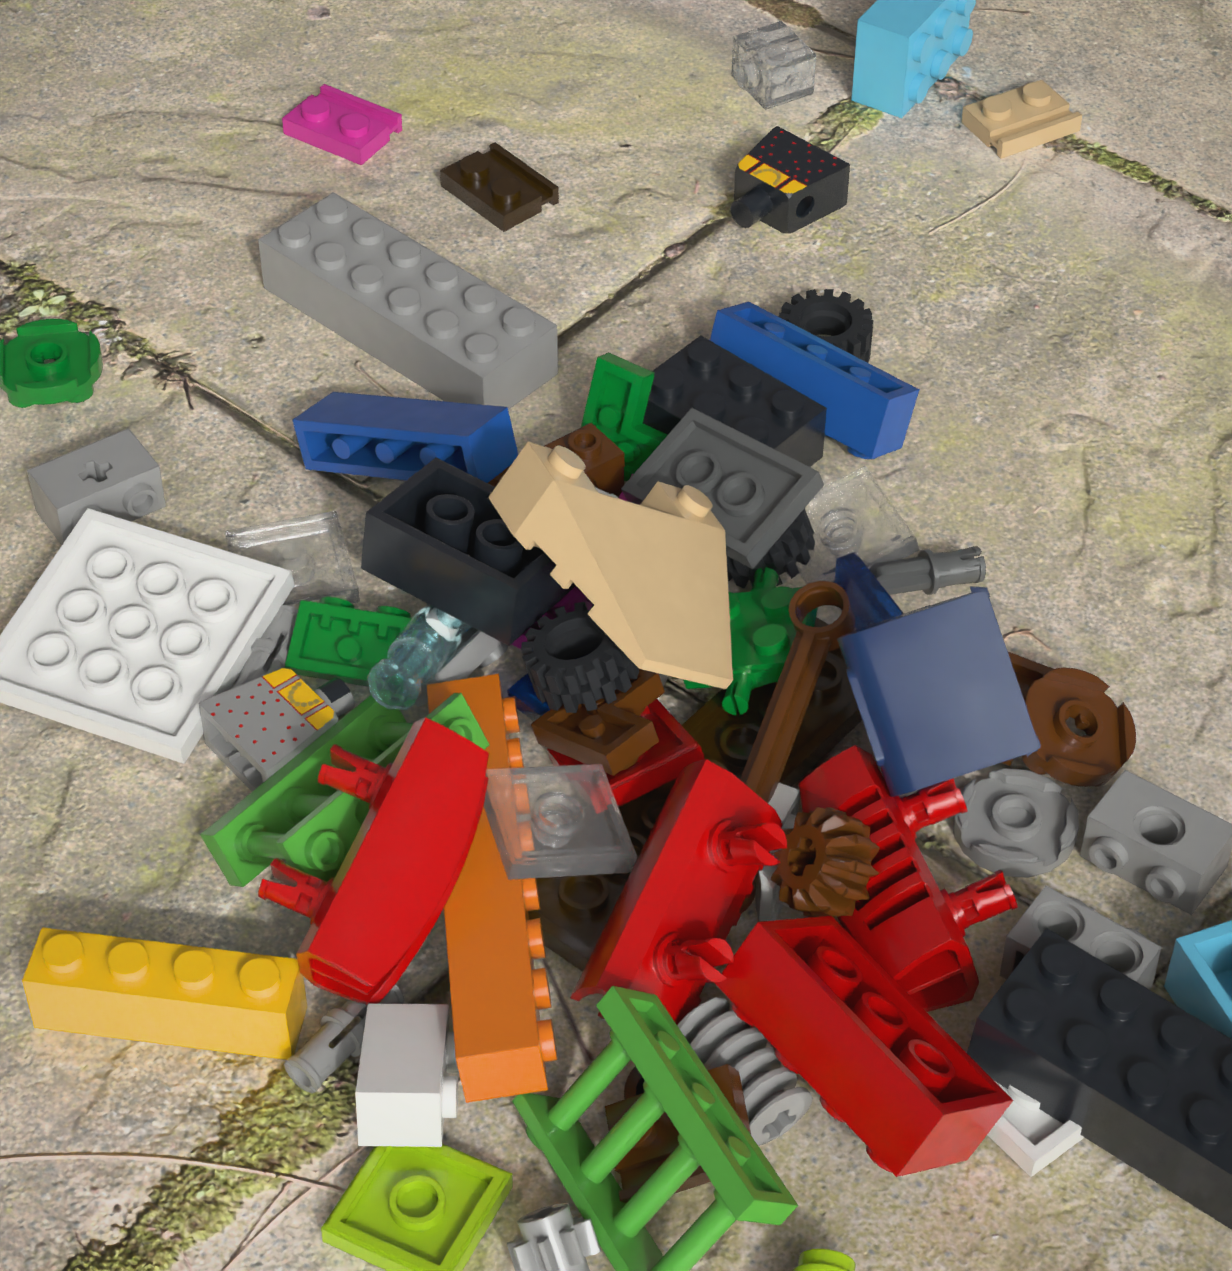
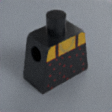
(788, 183)

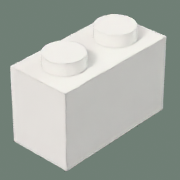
(405, 1076)

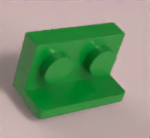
(342, 641)

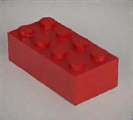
(862, 1044)

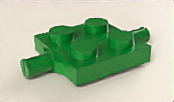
(759, 637)

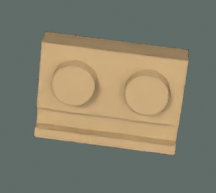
(1021, 118)

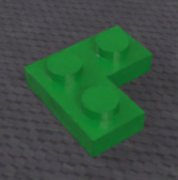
(618, 408)

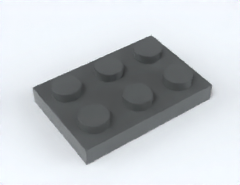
(750, 484)

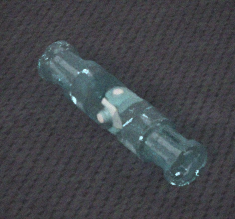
(415, 657)

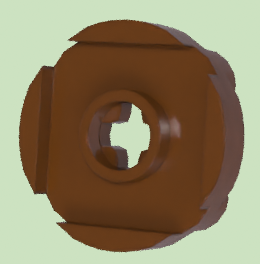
(1063, 754)

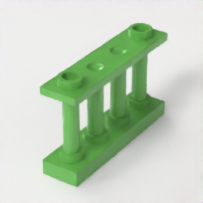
(312, 822)
(708, 1137)

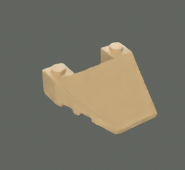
(645, 566)

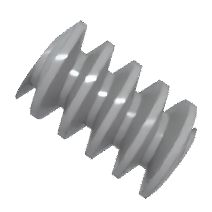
(768, 1090)

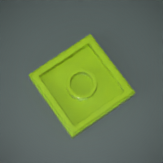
(417, 1208)

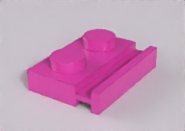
(342, 124)

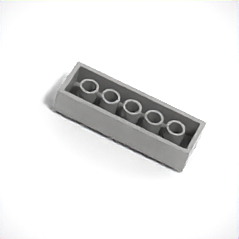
(408, 306)

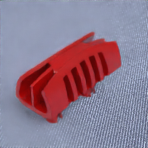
(398, 866)
(686, 891)
(908, 920)

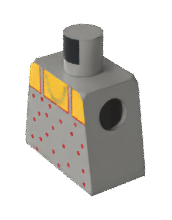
(270, 722)

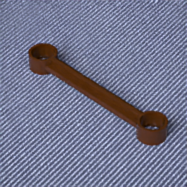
(795, 689)

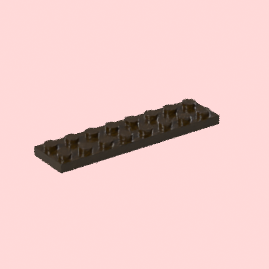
(579, 906)

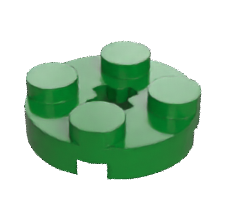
(68, 378)

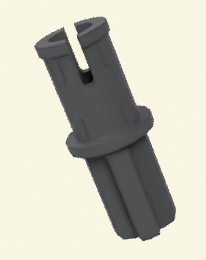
(931, 571)

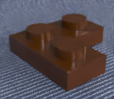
(608, 735)

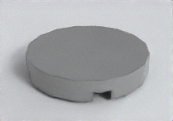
(1016, 823)

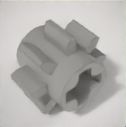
(553, 1241)

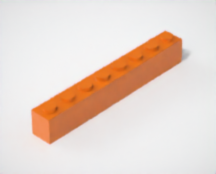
(490, 936)

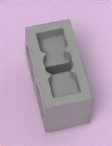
(1094, 933)

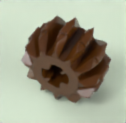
(825, 863)

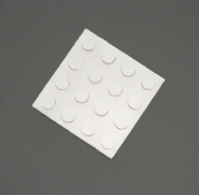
(136, 633)

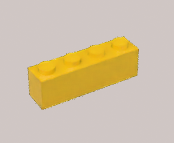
(165, 993)

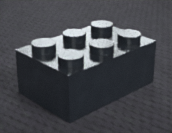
(738, 396)
(456, 553)

